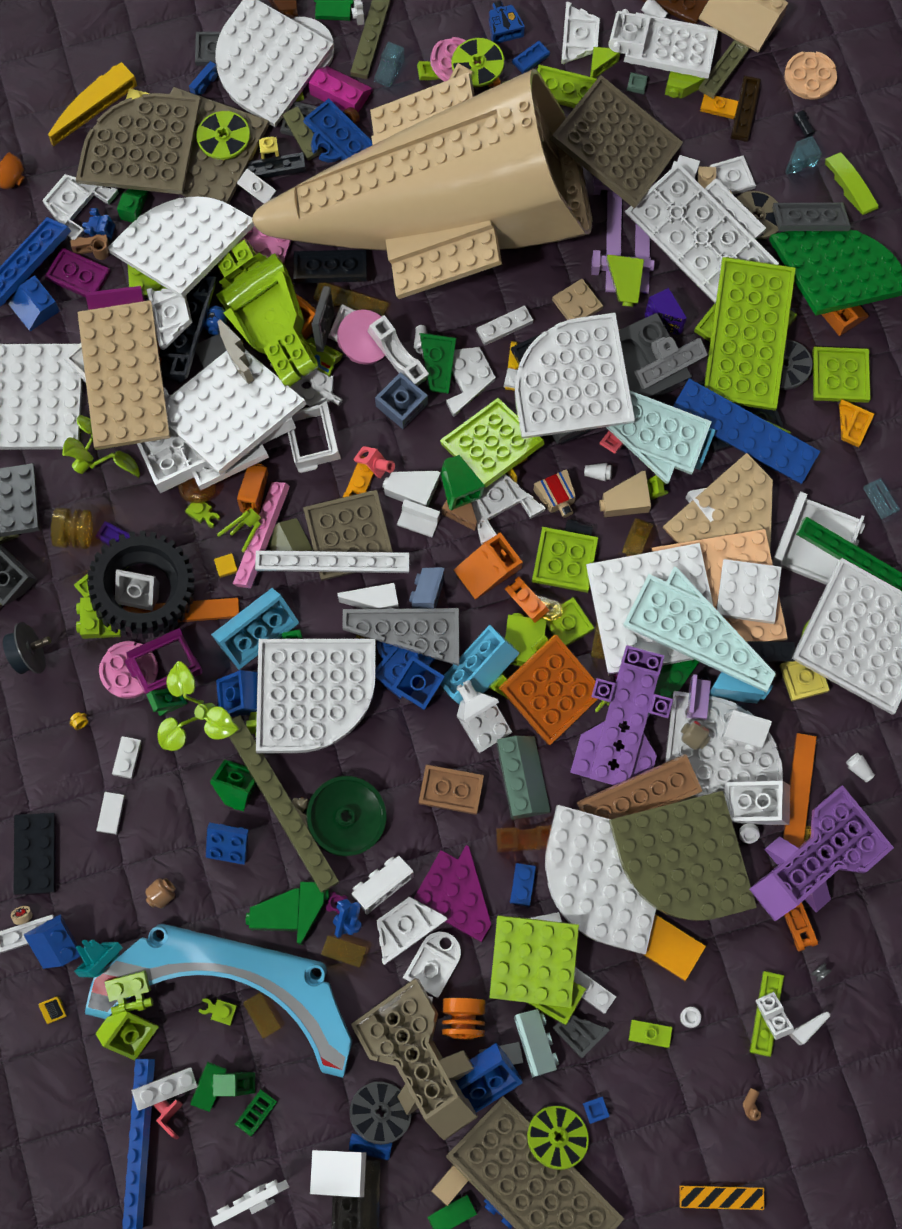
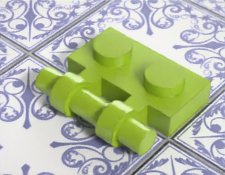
(127, 986)

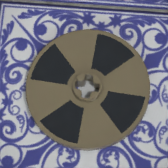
(762, 205)

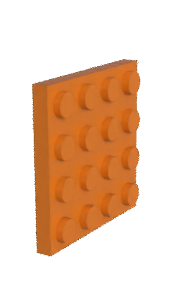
(550, 689)

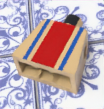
(556, 493)

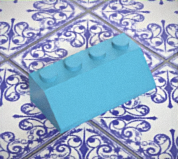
(262, 619)
(480, 663)

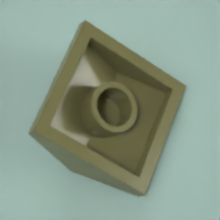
(289, 537)

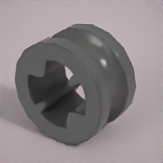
(821, 972)

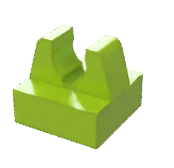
(656, 487)

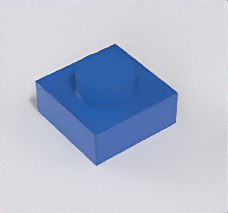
(596, 1110)

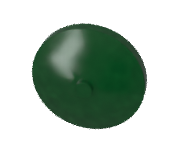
(346, 816)

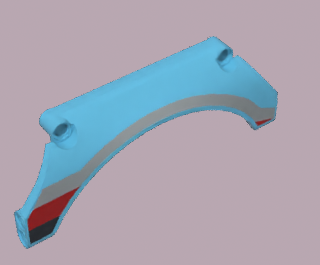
(274, 973)

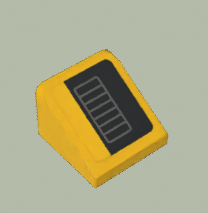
(52, 1009)

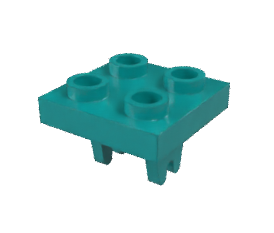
(96, 957)

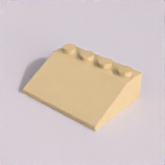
(745, 20)

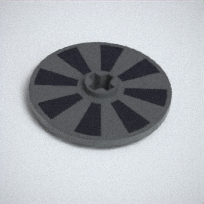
(798, 366)
(372, 1126)

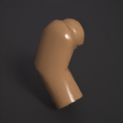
(750, 1107)

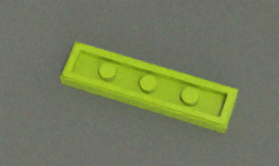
(762, 1037)

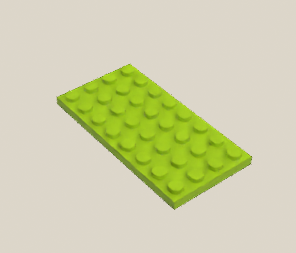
(749, 332)

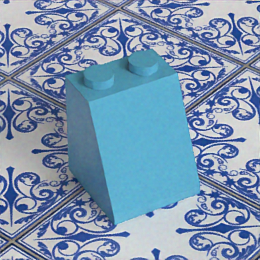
(736, 690)

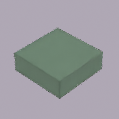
(637, 83)

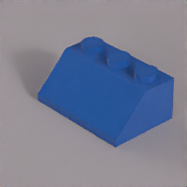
(490, 1078)

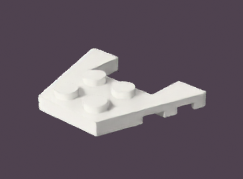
(69, 199)
(471, 375)
(498, 498)

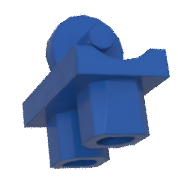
(347, 919)

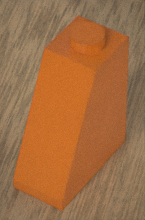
(252, 488)

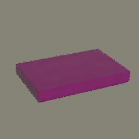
(77, 273)

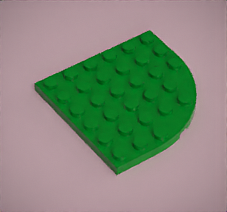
(839, 268)

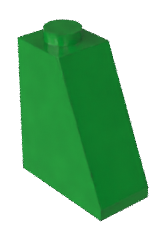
(460, 483)
(276, 913)

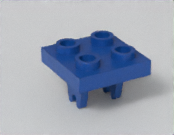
(226, 843)

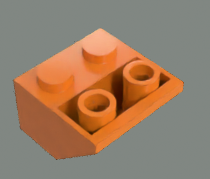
(845, 319)

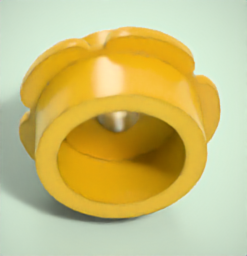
(78, 721)

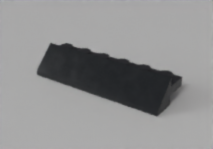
(180, 353)

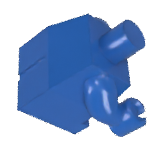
(99, 224)

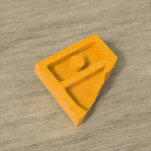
(853, 422)

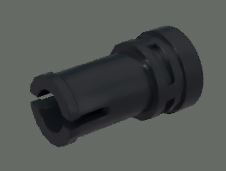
(803, 122)
(576, 527)

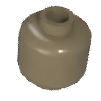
(695, 735)

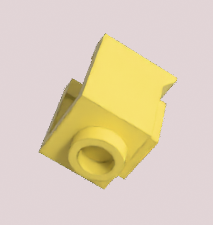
(268, 145)

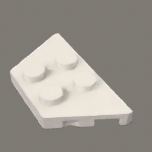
(580, 34)
(170, 315)
(406, 926)

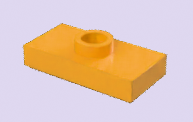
(719, 106)

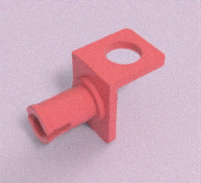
(375, 461)
(167, 1112)

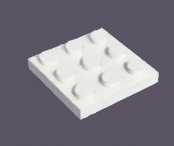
(748, 591)

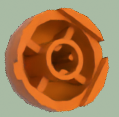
(11, 171)

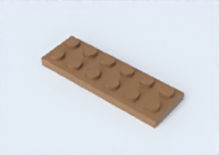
(646, 791)

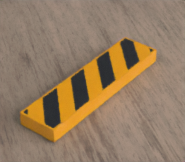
(721, 1197)

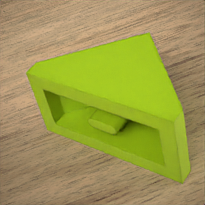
(602, 60)

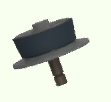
(25, 649)

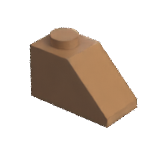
(462, 515)

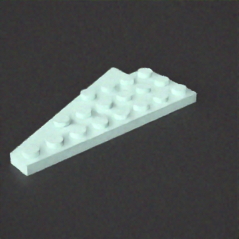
(663, 436)
(686, 622)

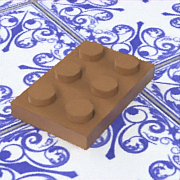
(451, 789)

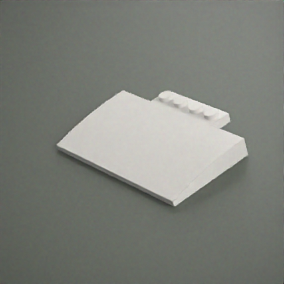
(699, 226)
(174, 462)

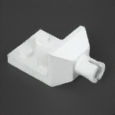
(481, 717)

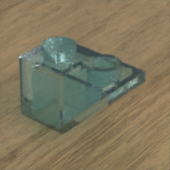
(805, 154)

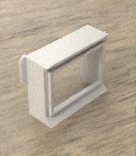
(311, 461)

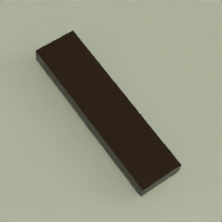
(745, 108)

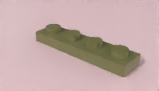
(724, 69)

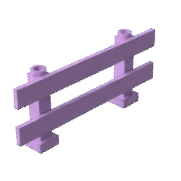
(613, 241)

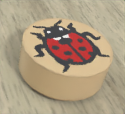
(21, 915)

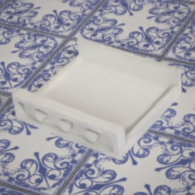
(802, 556)

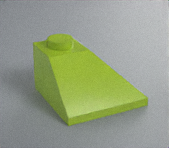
(126, 1034)

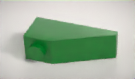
(310, 906)

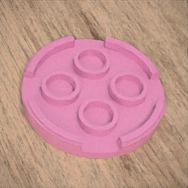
(442, 57)
(355, 339)
(116, 675)

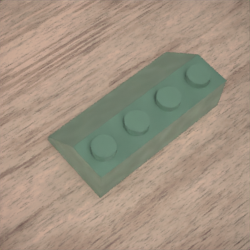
(522, 776)

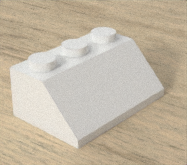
(382, 884)

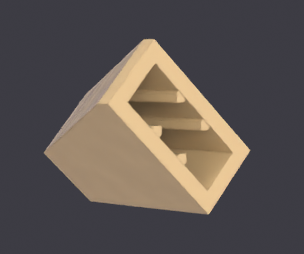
(627, 497)

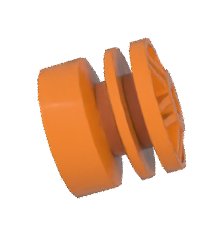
(463, 1017)

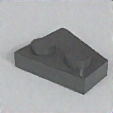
(580, 1034)

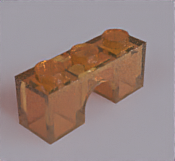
(522, 840)

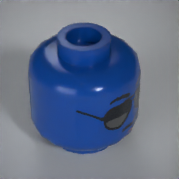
(213, 315)

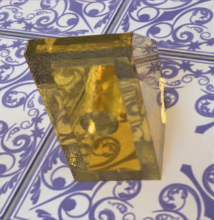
(637, 538)

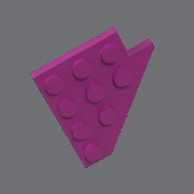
(456, 893)

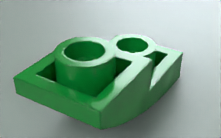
(203, 1095)
(452, 1214)

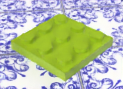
(841, 374)
(563, 559)

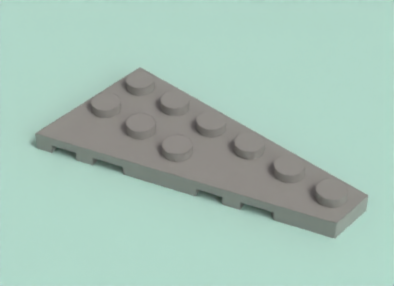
(418, 630)

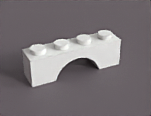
(387, 340)

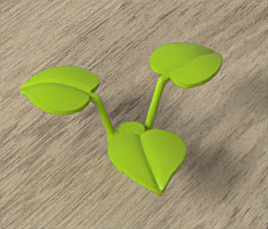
(84, 459)
(218, 724)

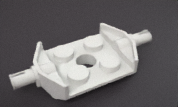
(319, 391)

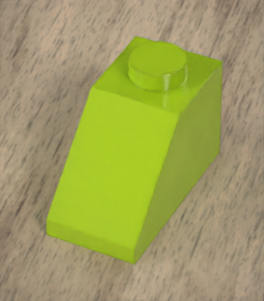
(682, 85)

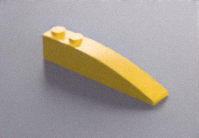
(92, 101)

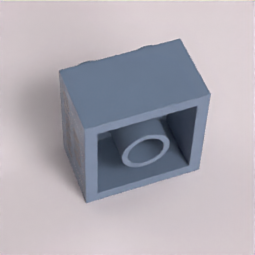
(401, 400)

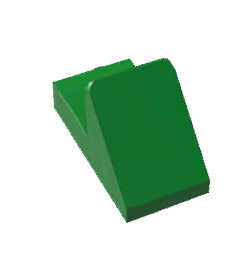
(164, 702)

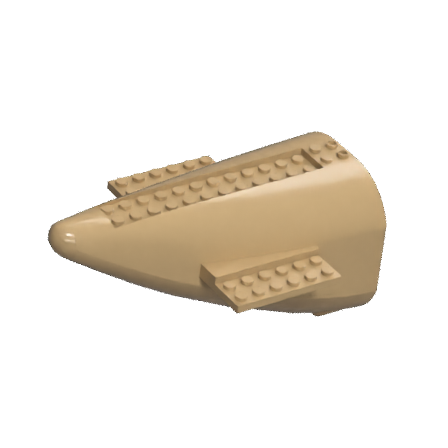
(445, 184)

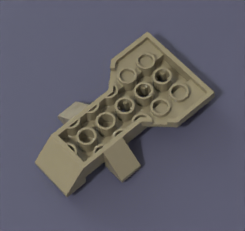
(429, 1077)

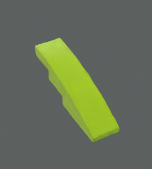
(854, 187)

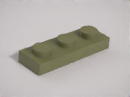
(301, 132)

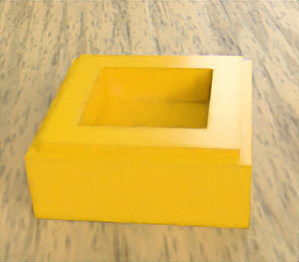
(225, 565)

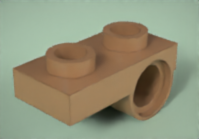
(91, 244)

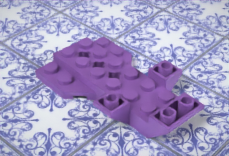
(630, 701)
(804, 870)

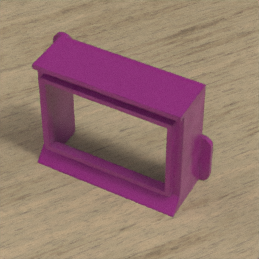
(153, 645)

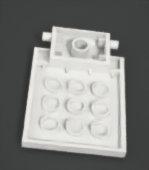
(664, 43)

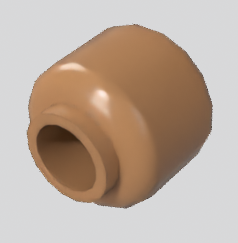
(160, 893)

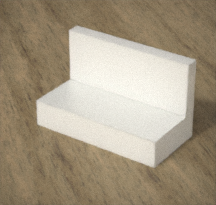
(418, 518)

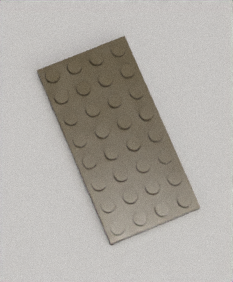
(522, 1189)

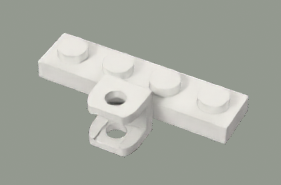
(254, 1200)

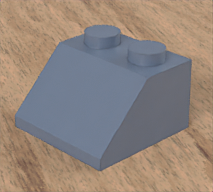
(428, 588)

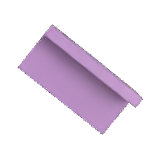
(698, 698)

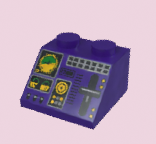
(668, 311)

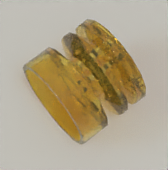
(68, 528)

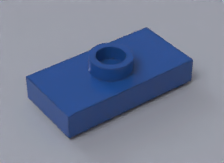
(531, 57)
(358, 1144)

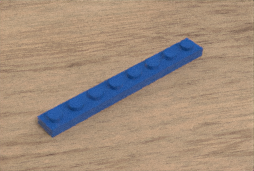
(138, 1151)

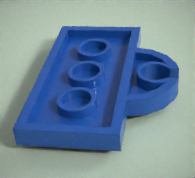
(335, 133)
(393, 664)

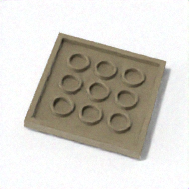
(348, 526)

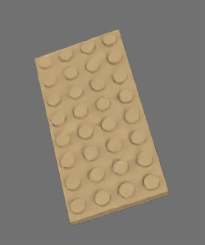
(123, 375)

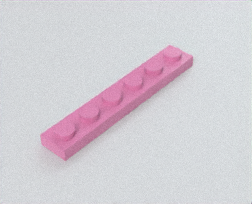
(269, 515)

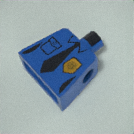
(504, 23)

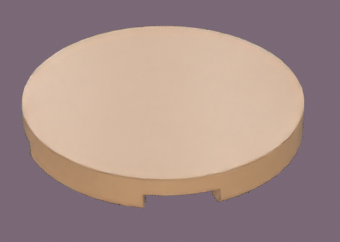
(810, 75)

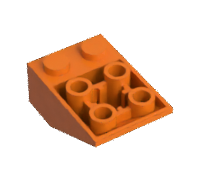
(488, 566)

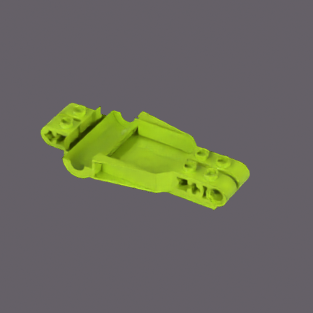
(266, 310)

